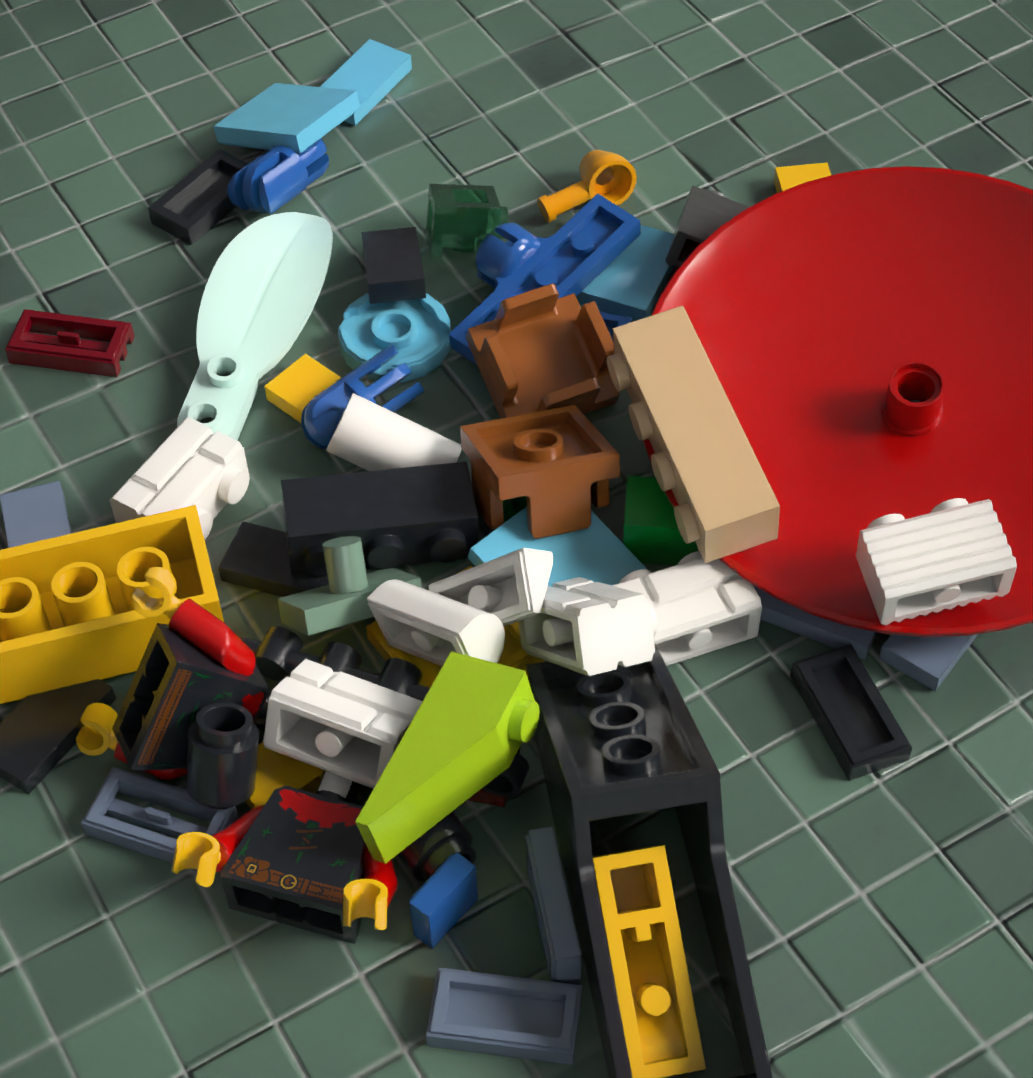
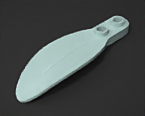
(254, 313)

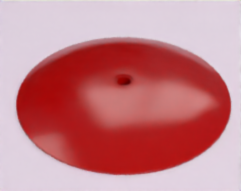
(823, 328)

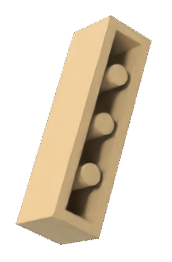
(694, 434)

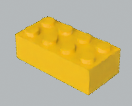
(71, 603)

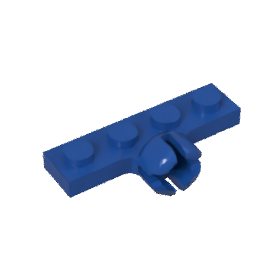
(566, 259)

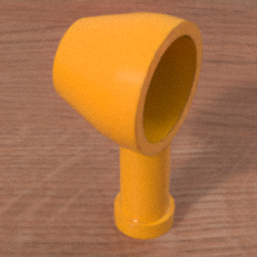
(600, 174)

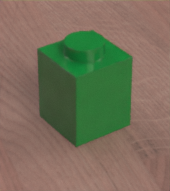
(651, 524)

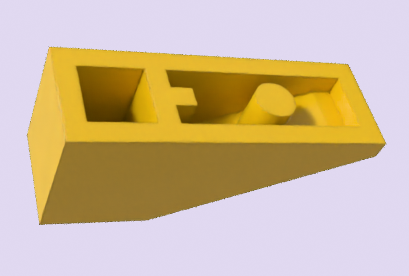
(648, 962)

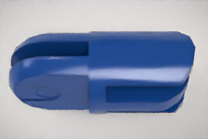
(277, 177)
(325, 409)

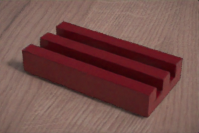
(67, 349)

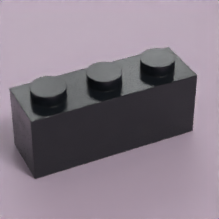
(397, 513)

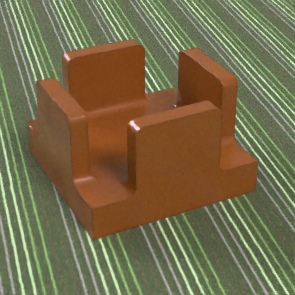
(544, 354)
(547, 457)

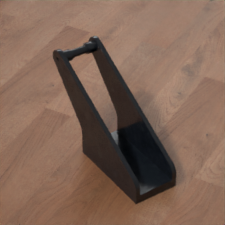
(625, 749)

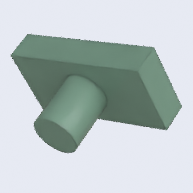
(346, 594)

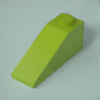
(450, 751)

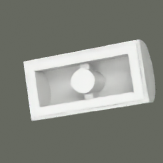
(384, 440)
(434, 624)

